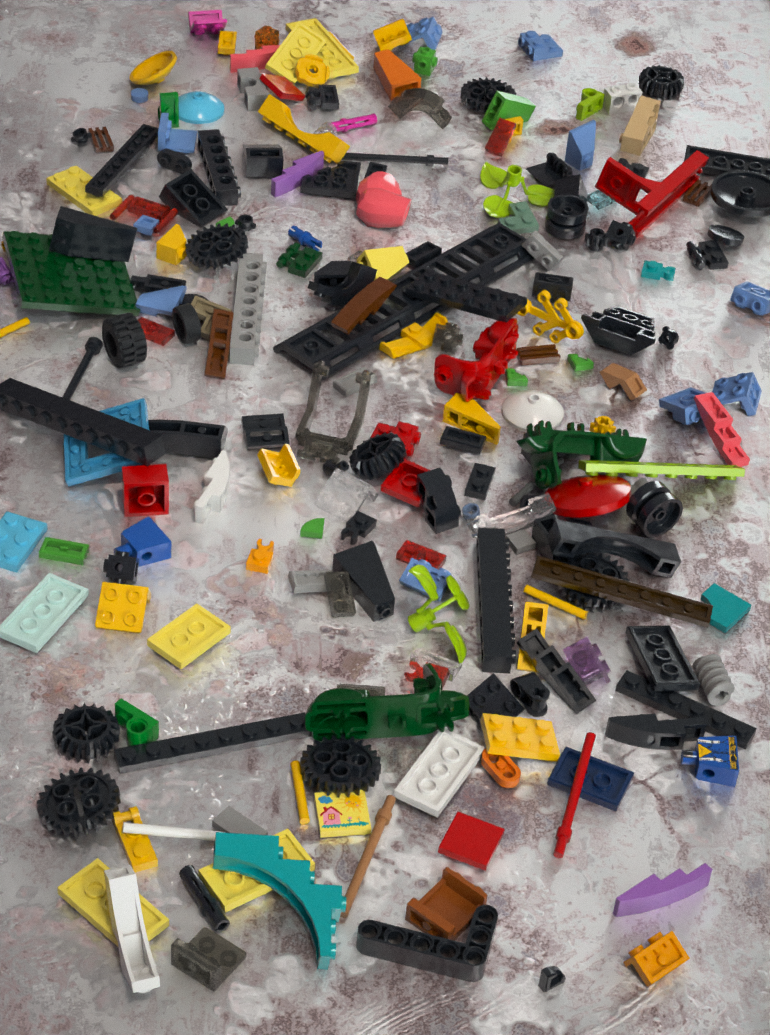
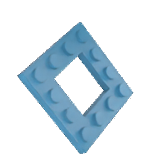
(81, 469)

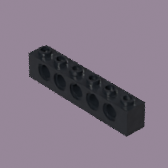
(218, 166)

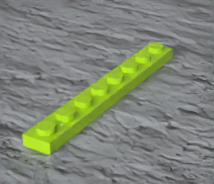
(652, 469)

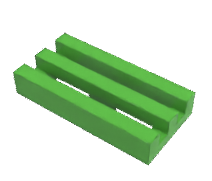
(64, 551)

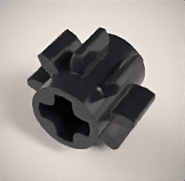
(596, 239)

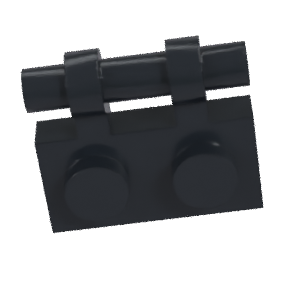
(324, 96)
(707, 254)

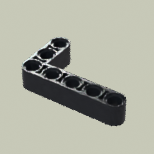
(430, 952)

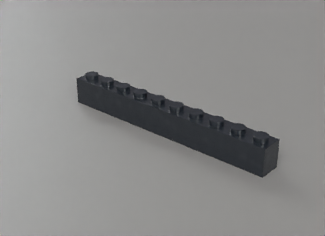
(81, 422)

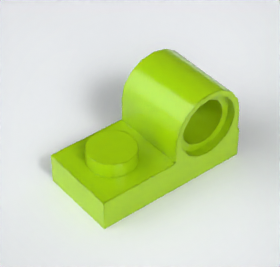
(590, 103)

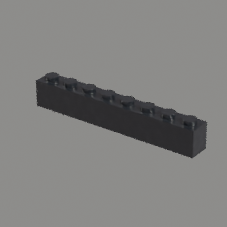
(494, 601)

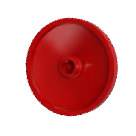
(590, 495)

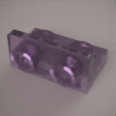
(585, 661)

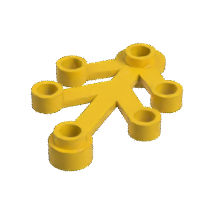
(571, 327)

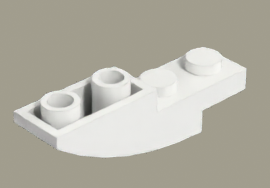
(215, 490)

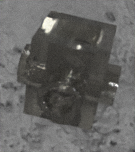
(441, 334)

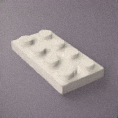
(439, 772)

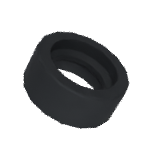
(186, 323)

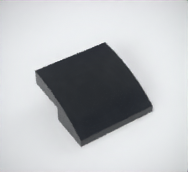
(265, 431)

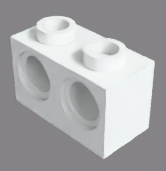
(621, 98)

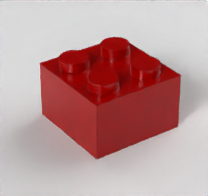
(145, 490)

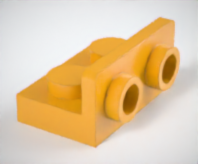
(658, 958)

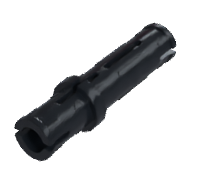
(215, 915)

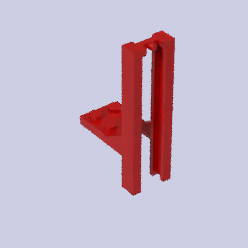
(624, 186)

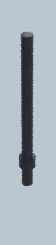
(430, 160)

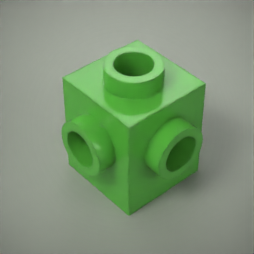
(424, 61)

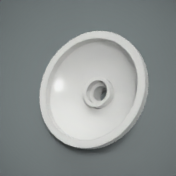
(531, 407)

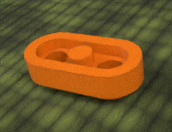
(503, 771)

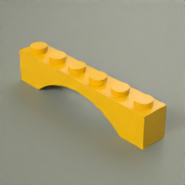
(280, 114)

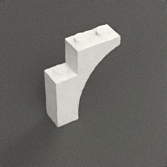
(130, 929)

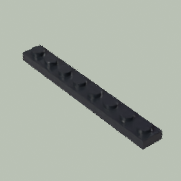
(121, 161)
(211, 743)

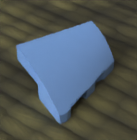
(161, 301)

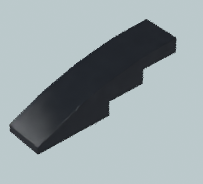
(556, 672)

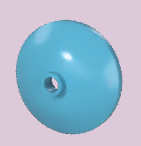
(200, 108)

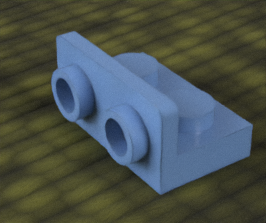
(439, 577)

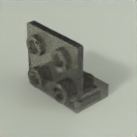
(207, 958)

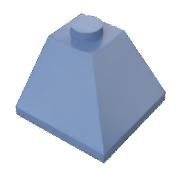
(581, 146)

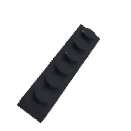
(684, 707)

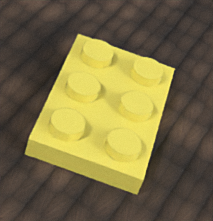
(188, 636)

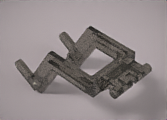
(326, 446)

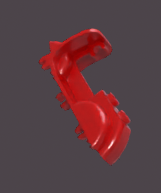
(476, 378)

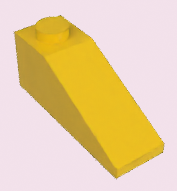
(471, 418)
(533, 617)

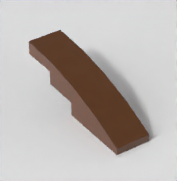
(363, 304)
(219, 344)

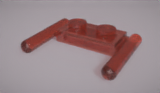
(146, 207)

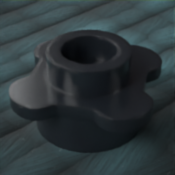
(80, 136)
(245, 222)
(668, 337)

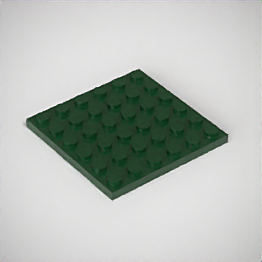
(66, 282)

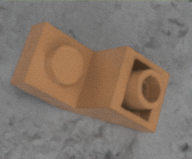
(629, 380)

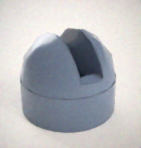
(468, 508)

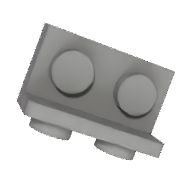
(542, 250)

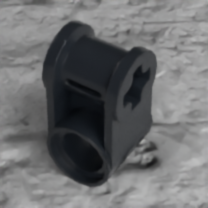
(531, 693)

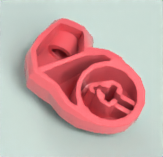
(381, 201)

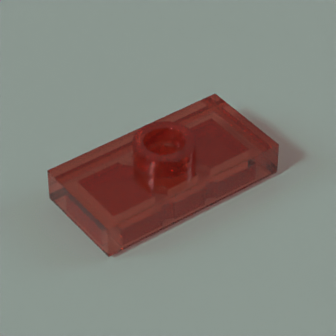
(156, 332)

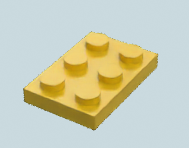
(519, 737)

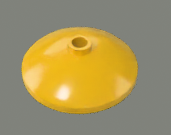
(154, 69)

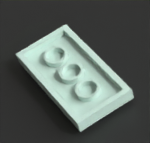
(42, 612)

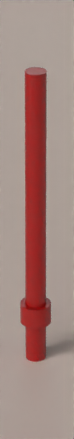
(564, 831)

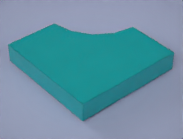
(726, 607)

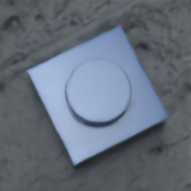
(146, 224)

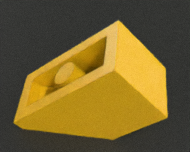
(172, 246)

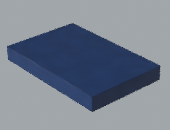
(603, 782)

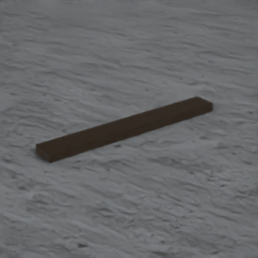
(622, 591)

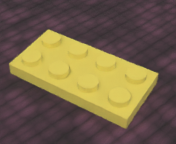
(297, 44)
(72, 185)
(237, 889)
(88, 896)

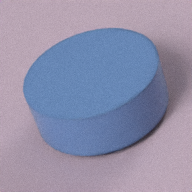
(139, 95)

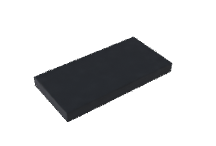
(662, 658)

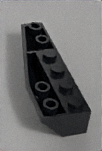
(190, 437)

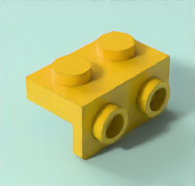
(392, 35)
(280, 466)

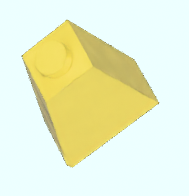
(387, 261)

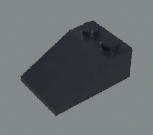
(192, 199)

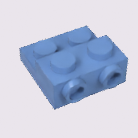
(538, 46)
(752, 297)
(682, 405)

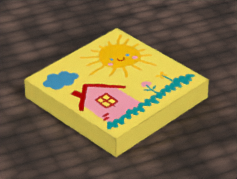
(342, 815)

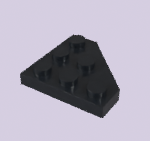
(335, 181)

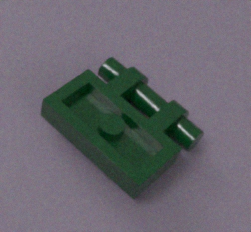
(304, 260)

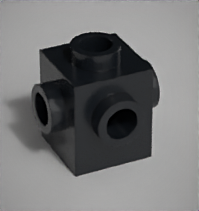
(620, 235)
(129, 569)

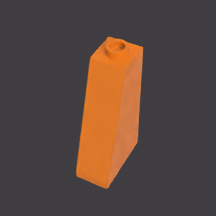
(394, 73)

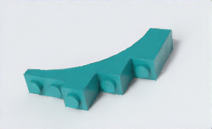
(263, 860)

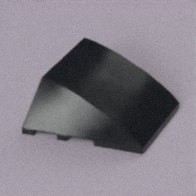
(621, 329)

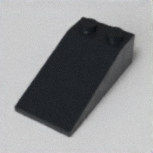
(91, 236)

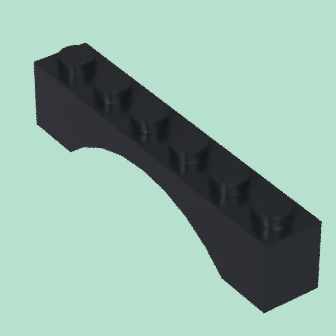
(574, 539)

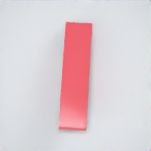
(252, 58)
(719, 427)

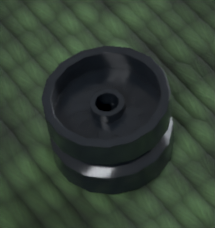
(566, 216)
(654, 508)

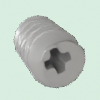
(713, 679)

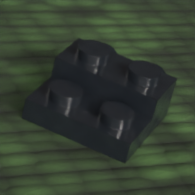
(556, 285)

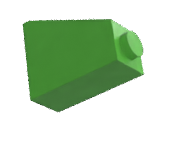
(507, 106)

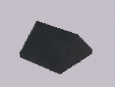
(570, 186)

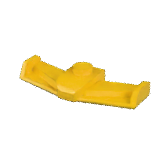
(413, 338)

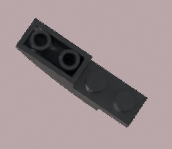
(649, 733)

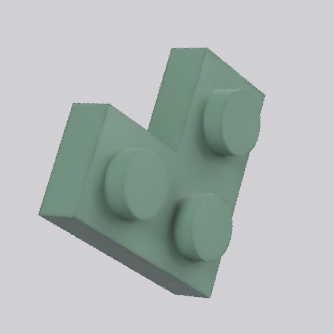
(521, 218)

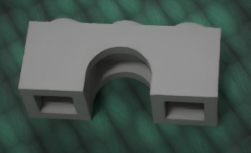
(253, 88)

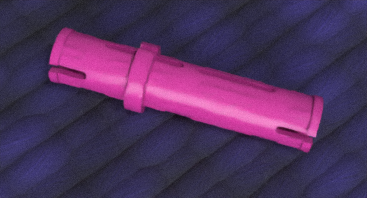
(368, 120)

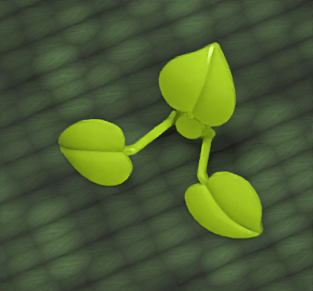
(493, 177)
(424, 617)

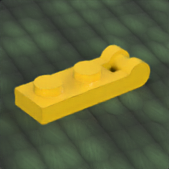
(135, 846)

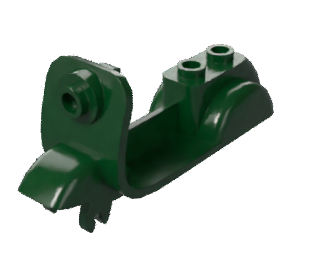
(545, 442)
(369, 717)

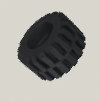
(124, 340)

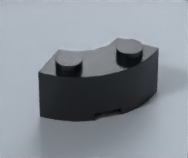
(438, 500)

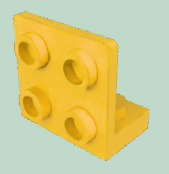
(122, 607)

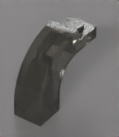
(423, 101)

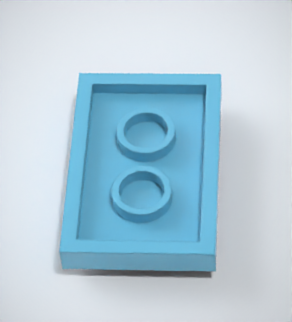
(18, 539)

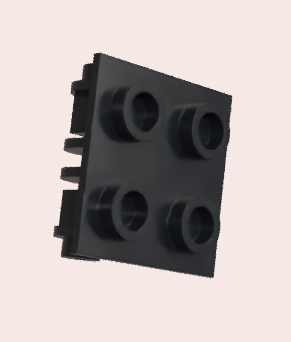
(551, 170)
(493, 698)

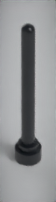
(93, 347)

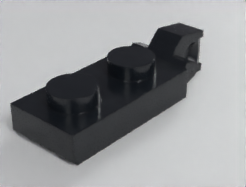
(154, 283)

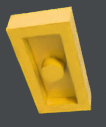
(227, 42)

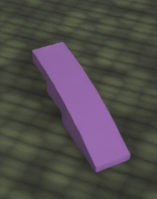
(292, 176)
(658, 893)

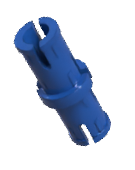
(305, 238)

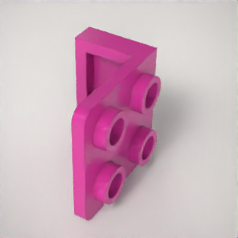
(206, 21)

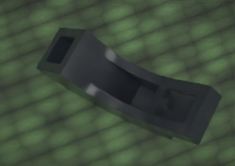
(339, 295)

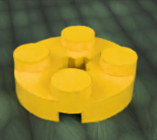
(310, 79)

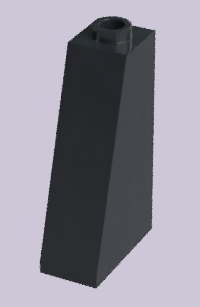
(367, 579)

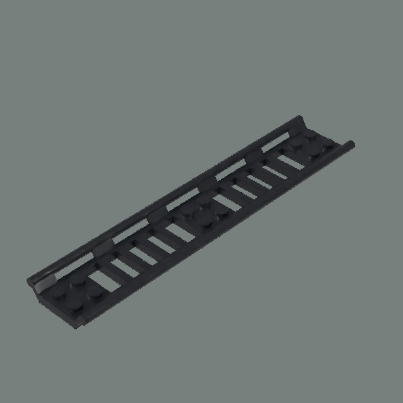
(311, 345)

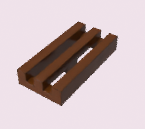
(99, 133)
(695, 191)
(538, 354)

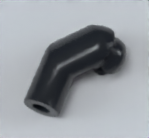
(329, 468)

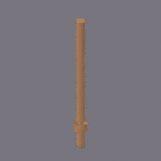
(382, 819)

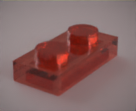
(500, 137)
(416, 551)

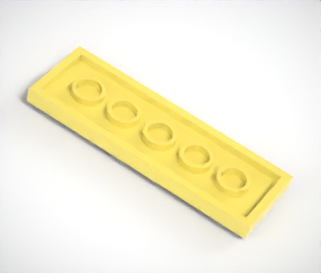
(332, 53)

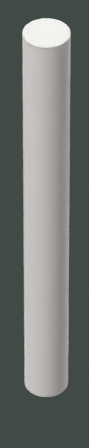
(167, 831)

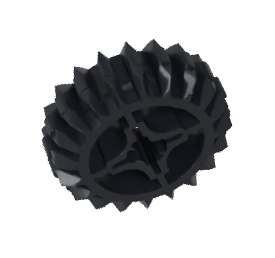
(661, 82)
(377, 456)
(101, 732)

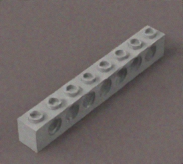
(248, 309)

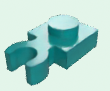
(655, 270)

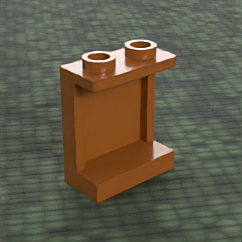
(447, 907)

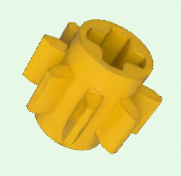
(602, 425)

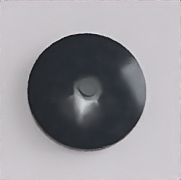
(742, 193)

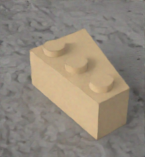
(640, 126)

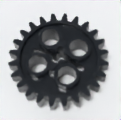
(480, 92)
(216, 246)
(597, 564)
(340, 766)
(59, 806)

